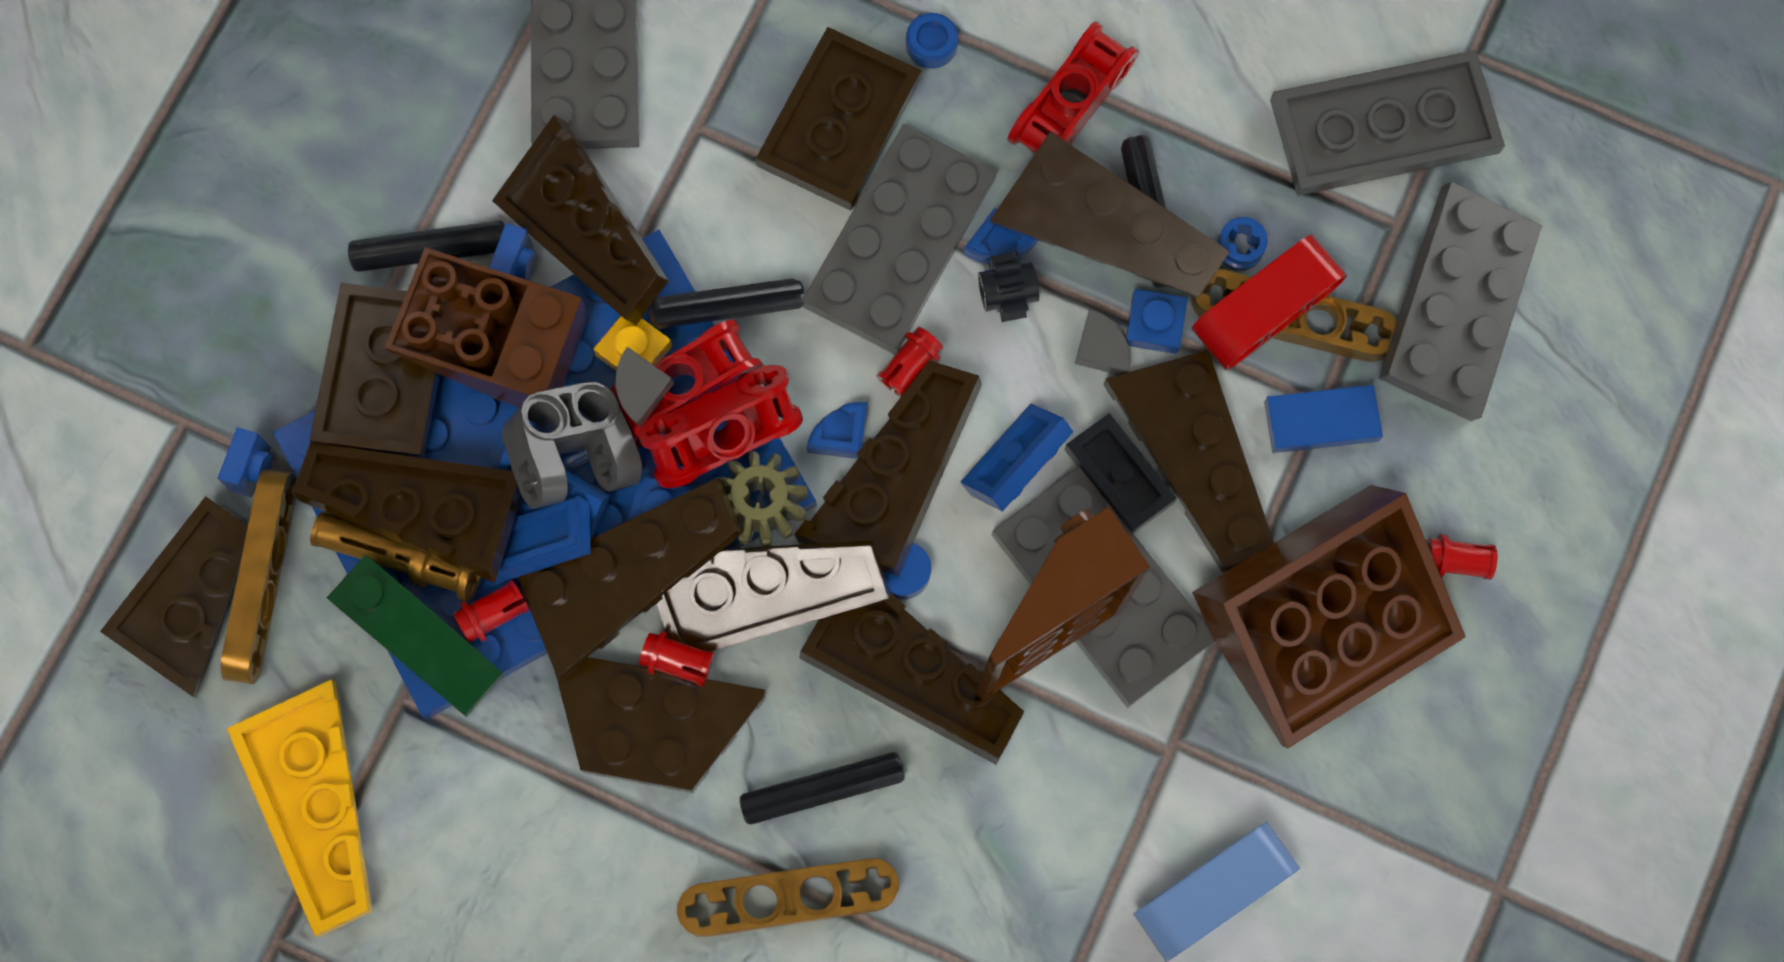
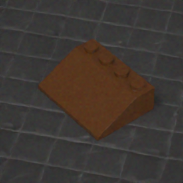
(1075, 591)
(1331, 612)

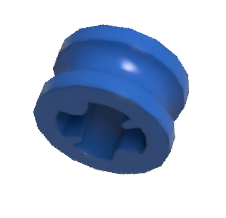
(1255, 237)

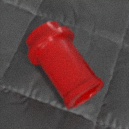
(910, 360)
(1463, 557)
(490, 611)
(675, 658)

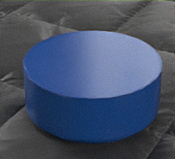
(931, 40)
(913, 575)

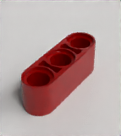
(1268, 302)

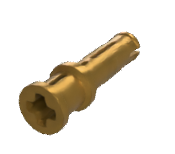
(421, 568)

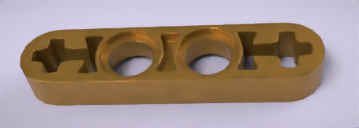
(1299, 333)
(258, 577)
(787, 890)

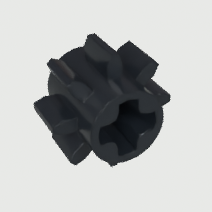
(1008, 286)

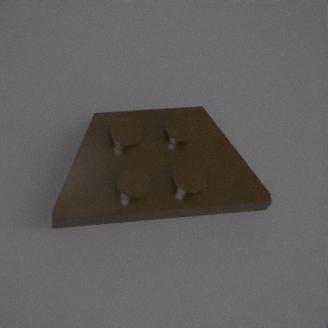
(652, 725)

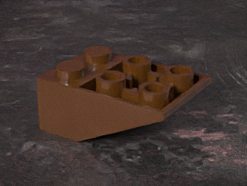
(487, 328)

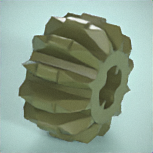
(782, 497)

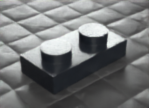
(1120, 473)

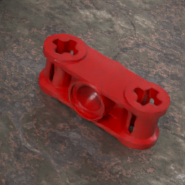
(1094, 69)
(706, 363)
(691, 432)

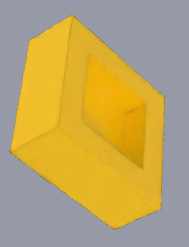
(640, 338)

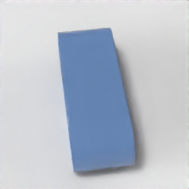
(1216, 891)

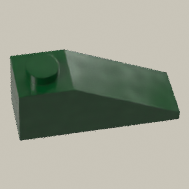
(415, 635)

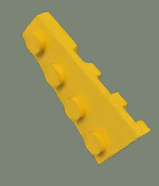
(306, 794)

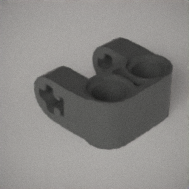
(556, 411)

